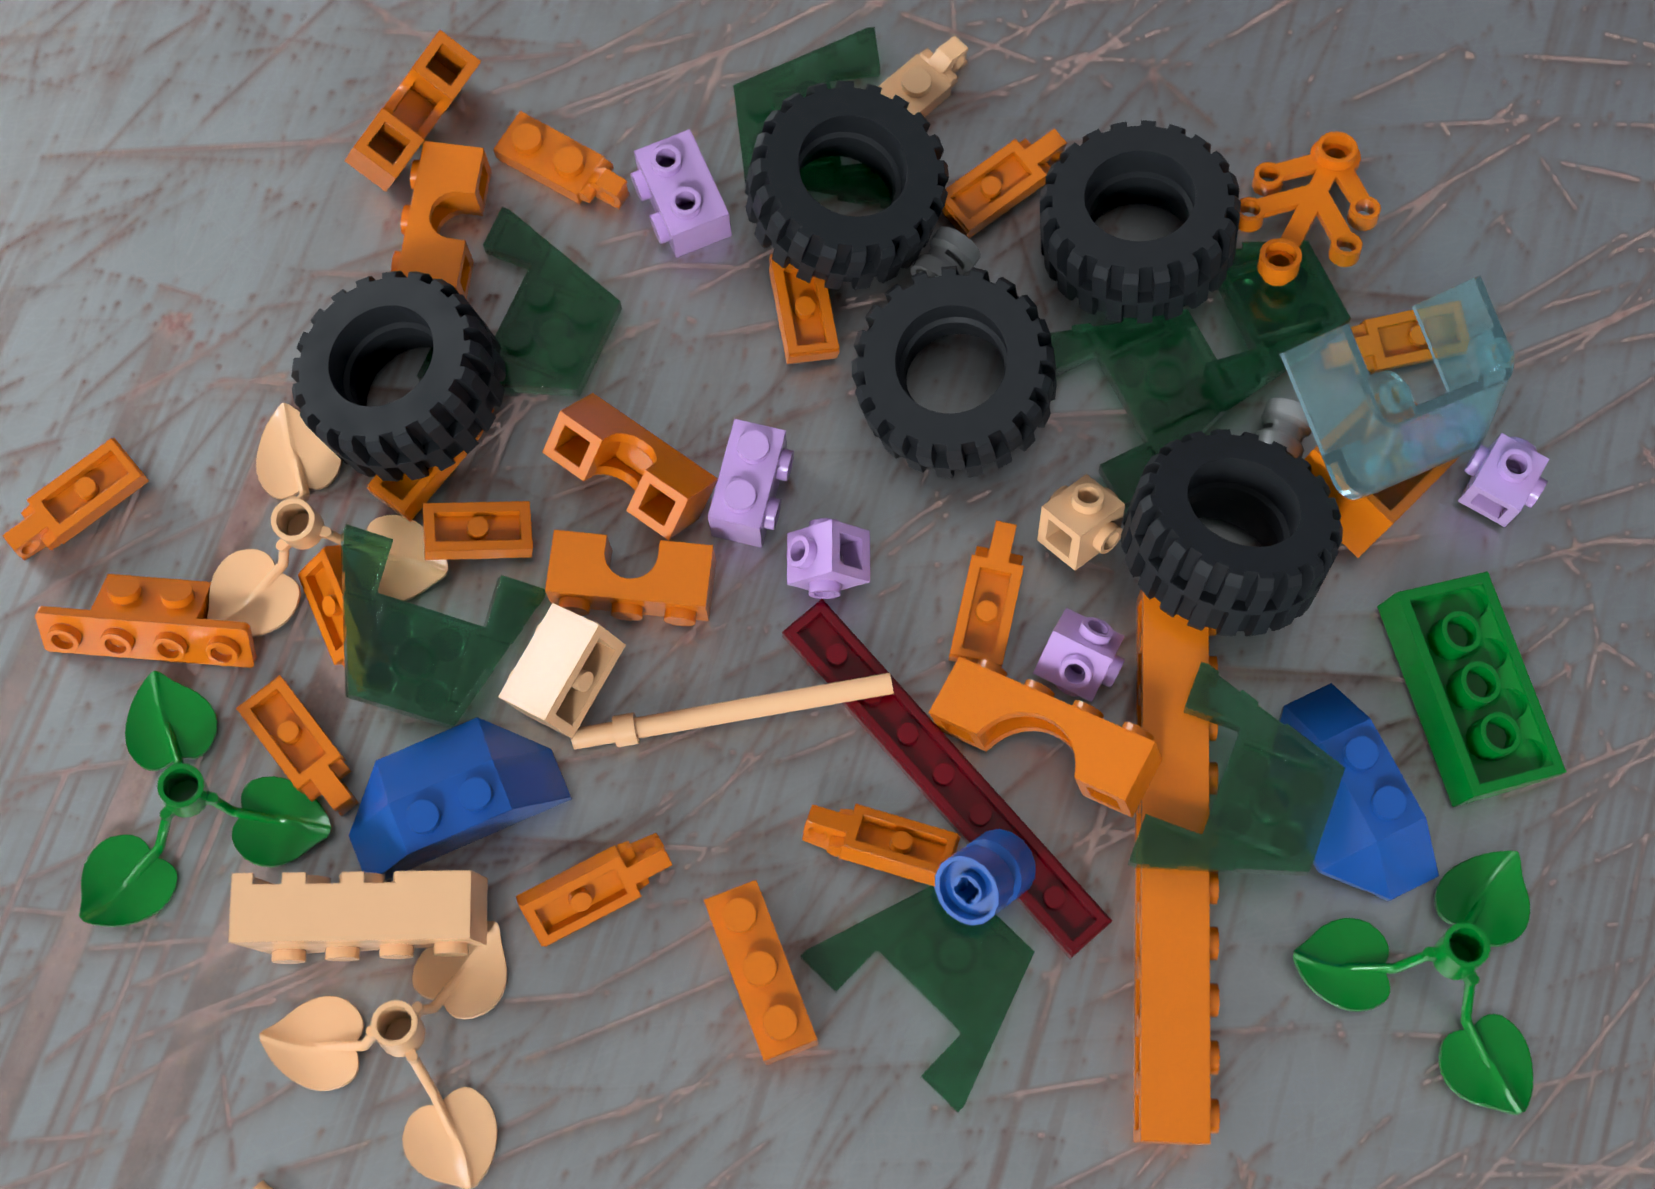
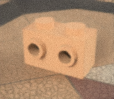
(562, 670)

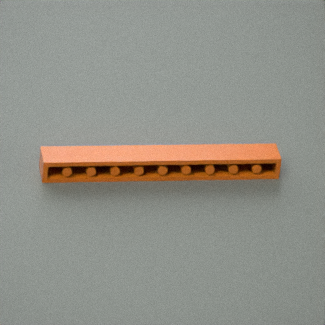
(1174, 905)

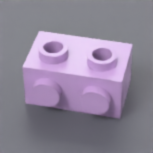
(682, 194)
(748, 483)

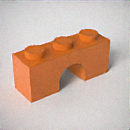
(412, 110)
(446, 184)
(600, 439)
(674, 588)
(761, 972)

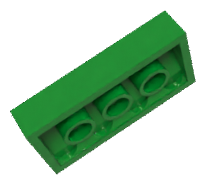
(1470, 688)

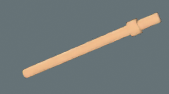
(628, 729)

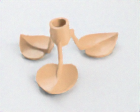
(288, 463)
(321, 1039)

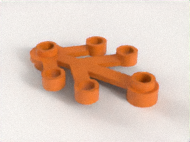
(1330, 160)

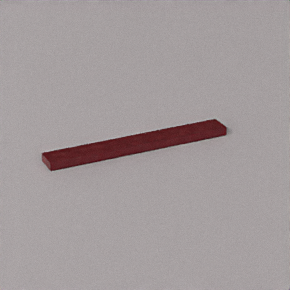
(944, 774)

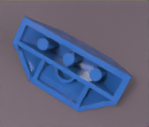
(451, 795)
(1375, 826)

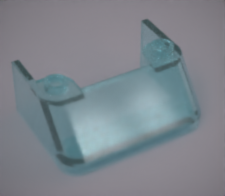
(1370, 423)

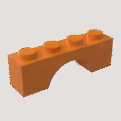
(986, 706)

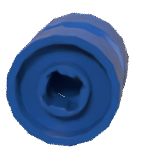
(985, 876)

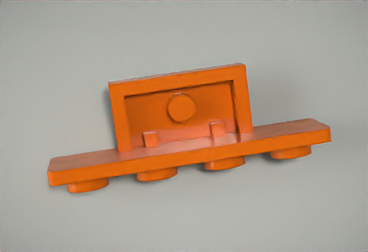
(150, 622)

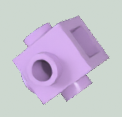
(1504, 478)
(828, 557)
(1081, 655)

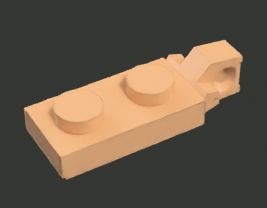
(927, 77)

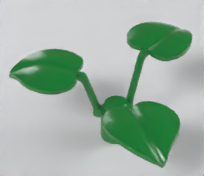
(164, 725)
(1487, 909)

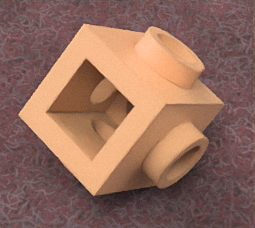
(1081, 521)

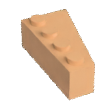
(359, 914)

